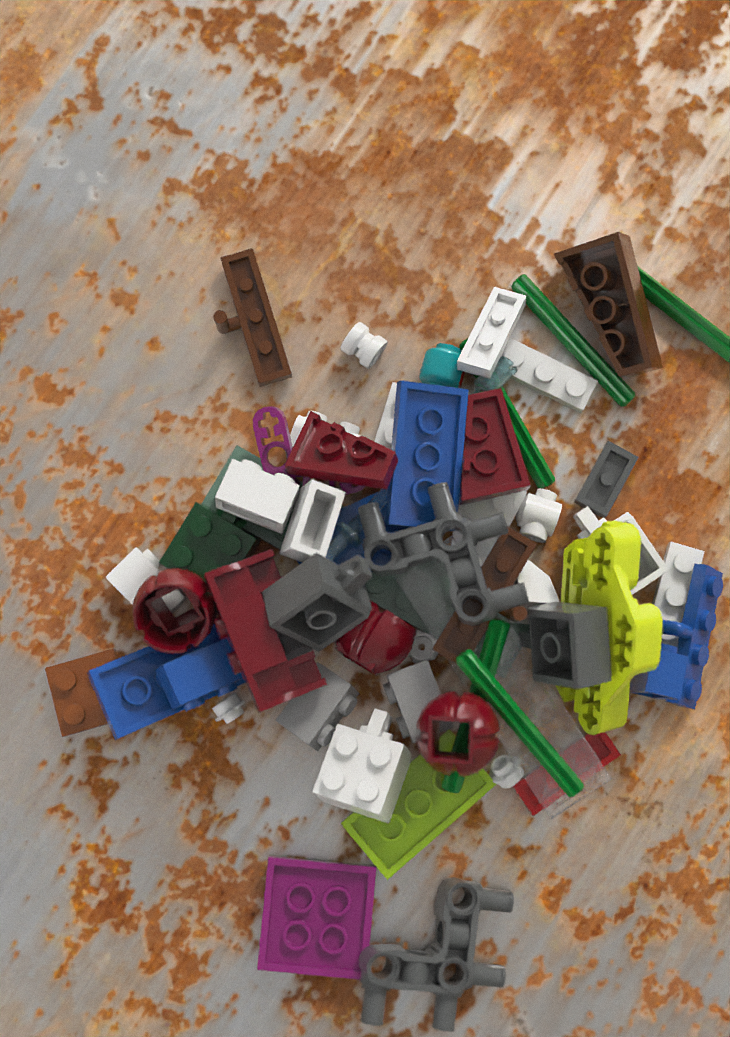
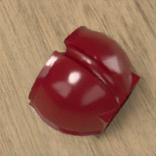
(159, 626)
(378, 641)
(456, 708)

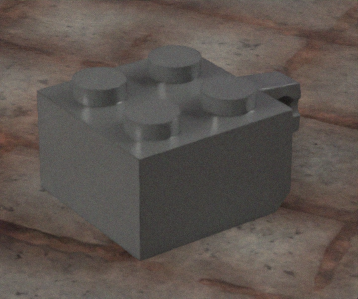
(319, 600)
(568, 644)

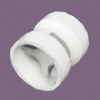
(364, 345)

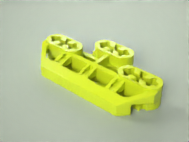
(603, 573)

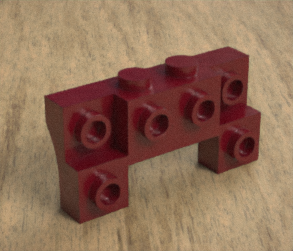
(253, 643)

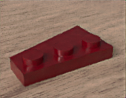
(491, 450)
(335, 455)

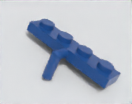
(695, 629)

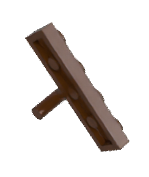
(253, 317)
(499, 571)

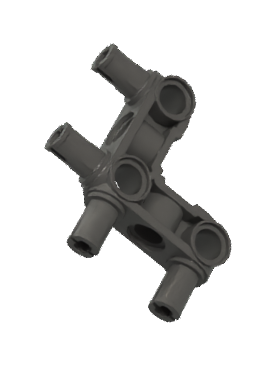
(425, 544)
(424, 969)

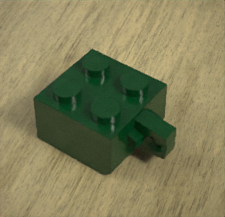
(209, 541)

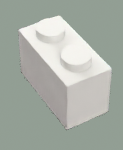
(257, 495)
(312, 521)

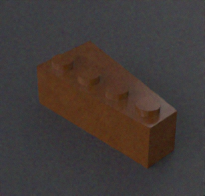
(614, 301)

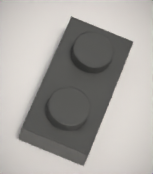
(606, 479)

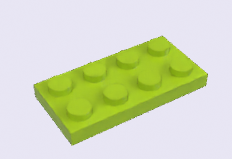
(419, 813)

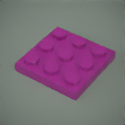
(316, 917)

